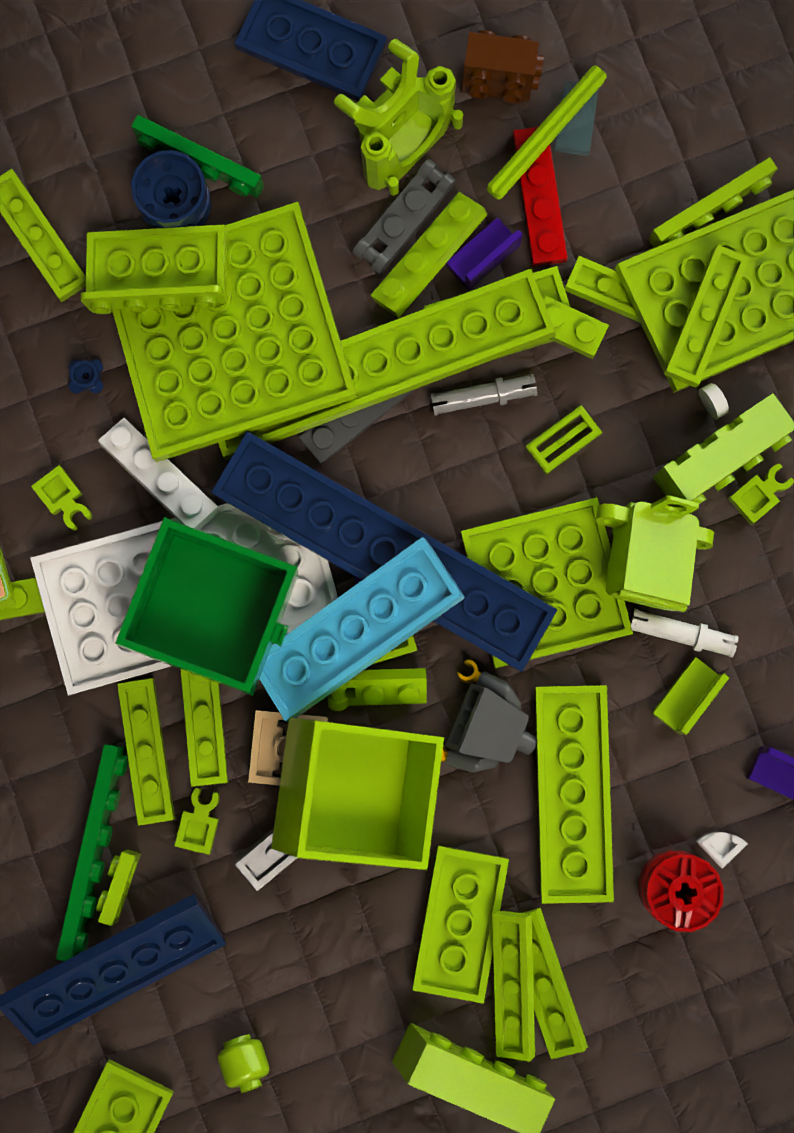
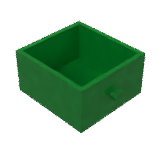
(208, 606)

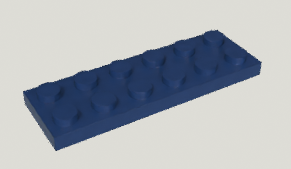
(112, 970)

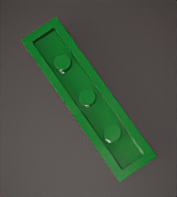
(212, 165)

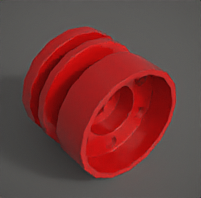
(664, 877)

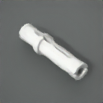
(697, 636)

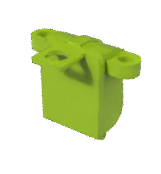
(653, 551)

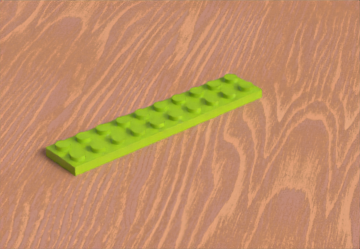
(430, 348)

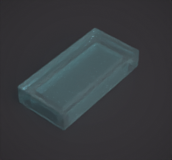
(577, 134)

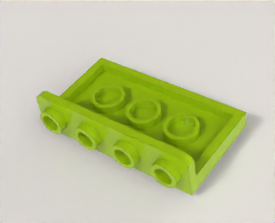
(156, 269)

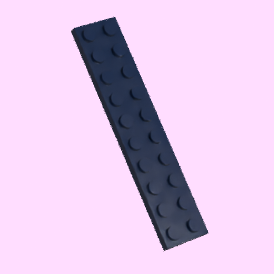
(365, 537)

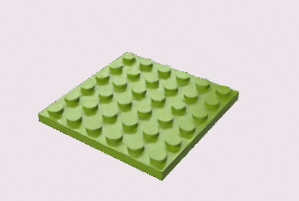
(245, 361)

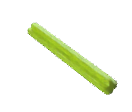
(546, 132)

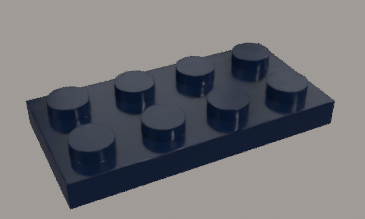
(312, 44)

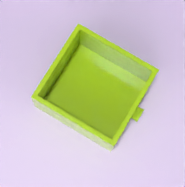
(357, 794)

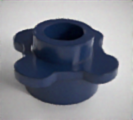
(78, 369)

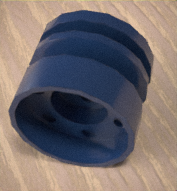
(166, 176)

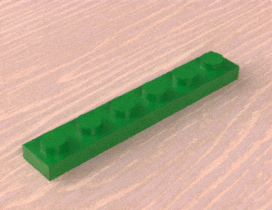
(89, 867)

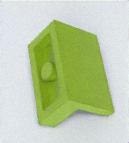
(689, 696)

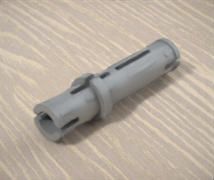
(484, 394)

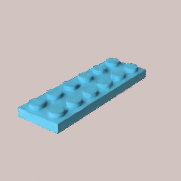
(358, 629)

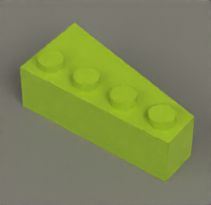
(726, 451)
(472, 1081)

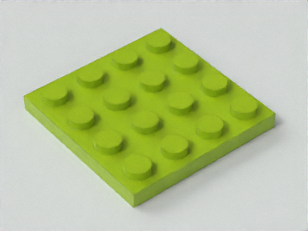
(563, 562)

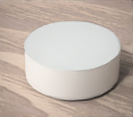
(714, 400)

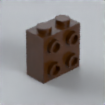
(501, 66)

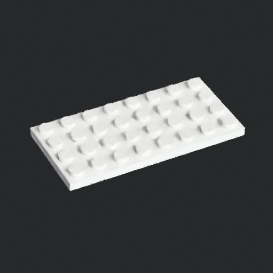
(93, 583)

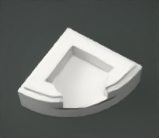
(721, 846)

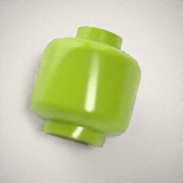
(243, 1063)

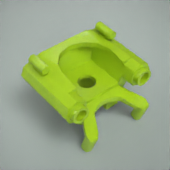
(403, 119)

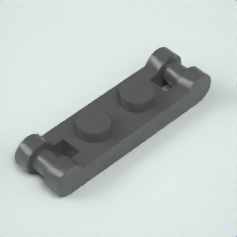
(404, 216)

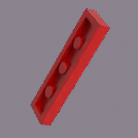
(541, 206)

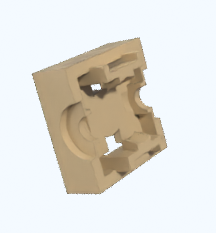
(269, 746)

